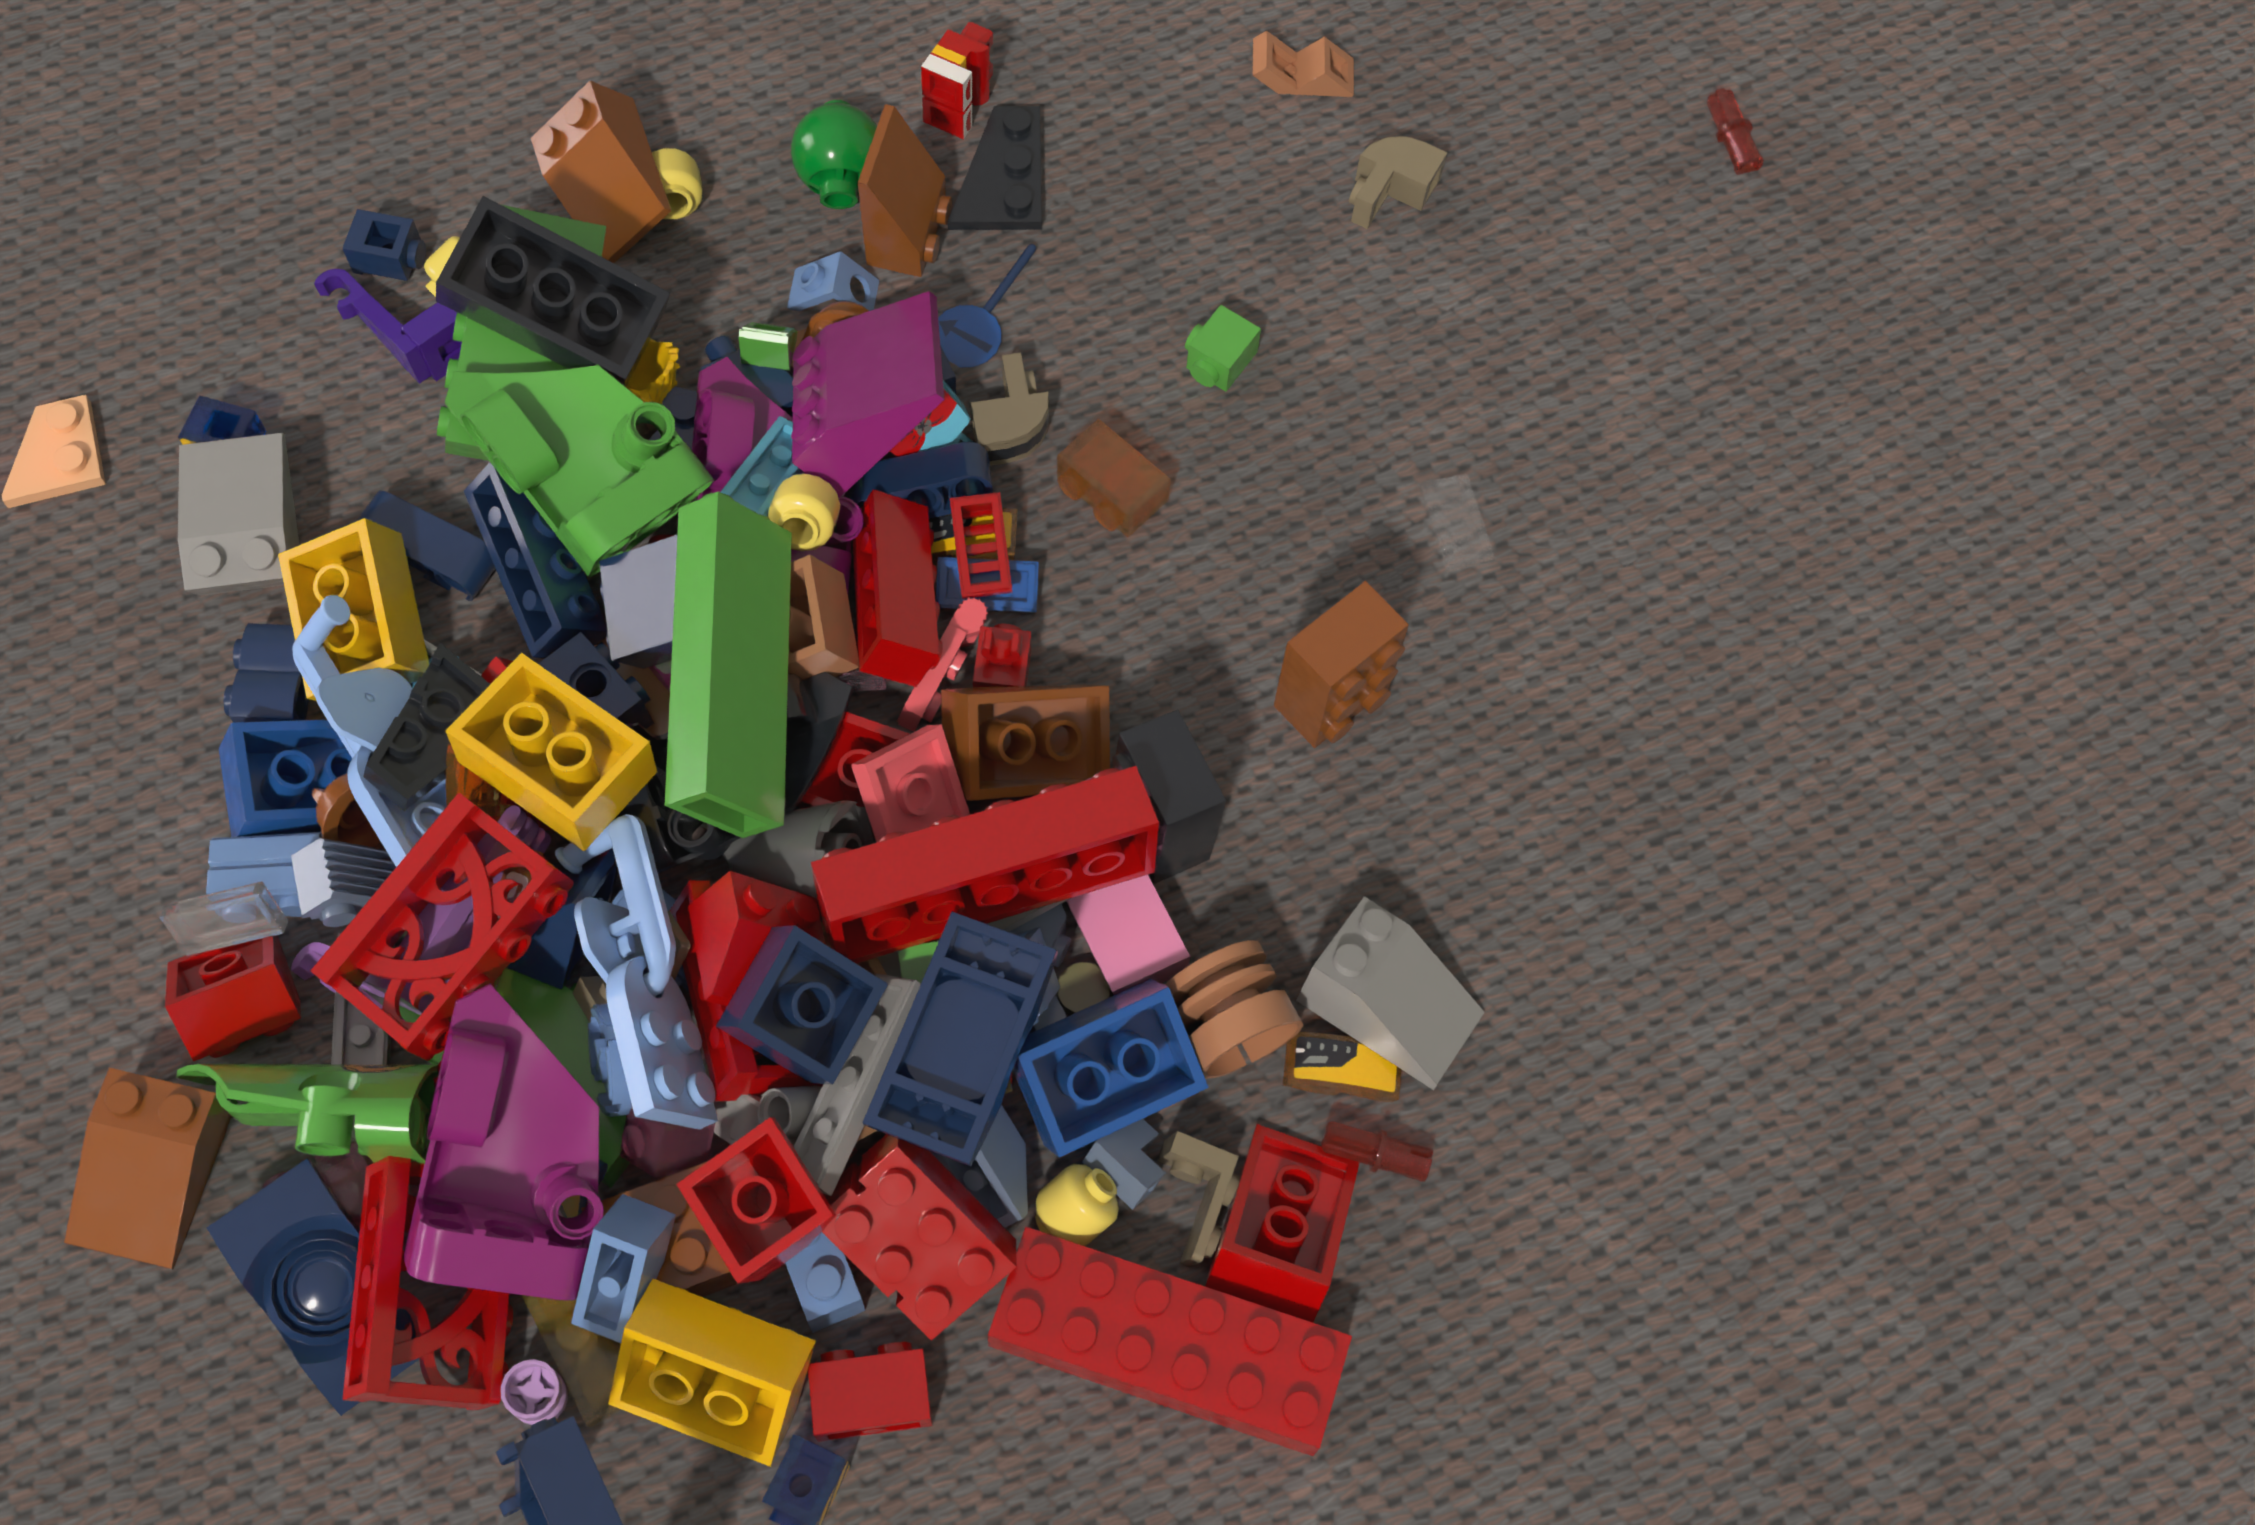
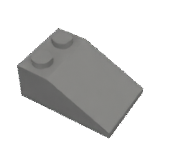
(234, 513)
(1391, 994)

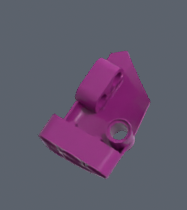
(730, 424)
(502, 1156)

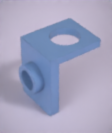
(829, 280)

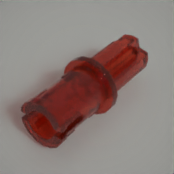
(1734, 132)
(1377, 1150)

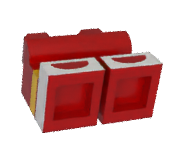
(957, 78)

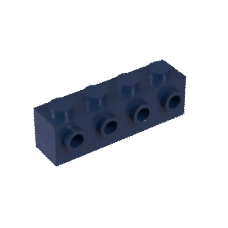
(534, 567)

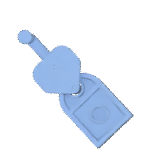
(360, 711)
(635, 959)

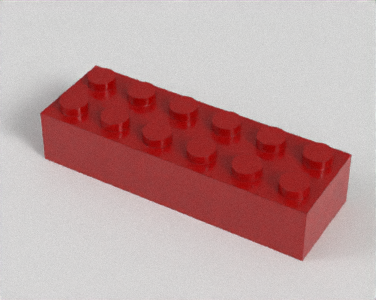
(987, 864)
(1170, 1341)

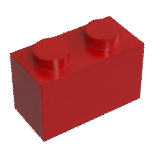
(869, 1392)

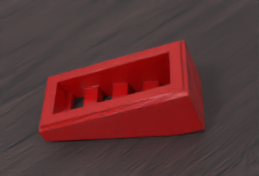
(975, 507)

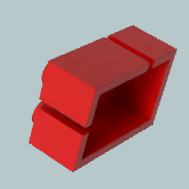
(918, 1233)

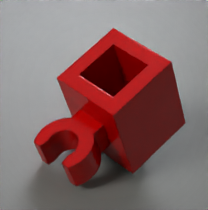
(1002, 656)

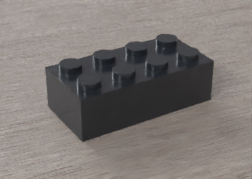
(550, 293)

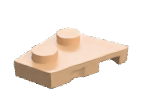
(56, 454)

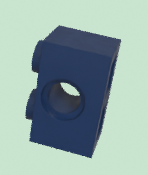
(591, 669)

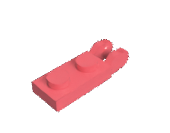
(960, 632)

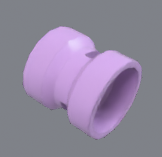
(525, 1388)

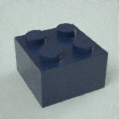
(802, 1005)

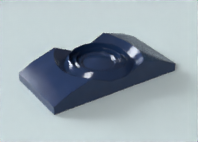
(961, 1039)
(298, 1262)

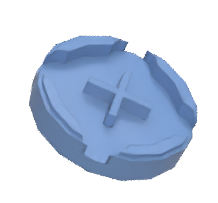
(607, 1064)

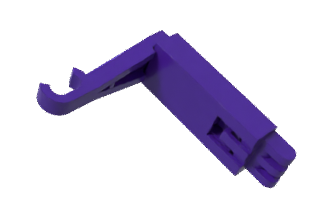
(419, 345)

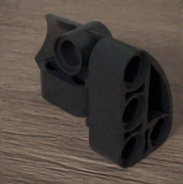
(813, 720)

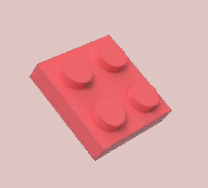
(910, 783)

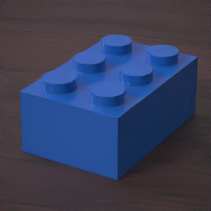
(1107, 1067)

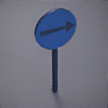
(972, 333)

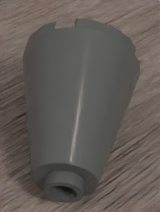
(786, 852)

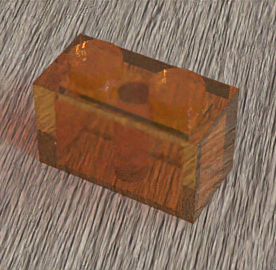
(1112, 479)

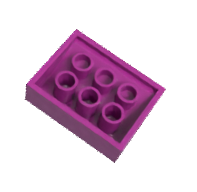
(864, 388)

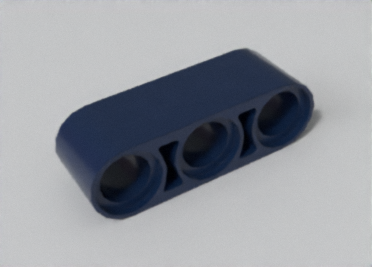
(930, 477)
(433, 545)

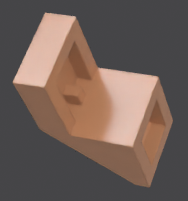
(1315, 70)

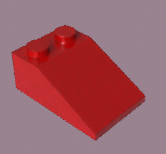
(1284, 1225)

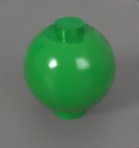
(832, 150)

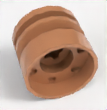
(1227, 1003)

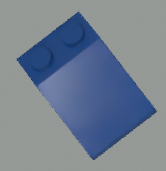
(273, 771)

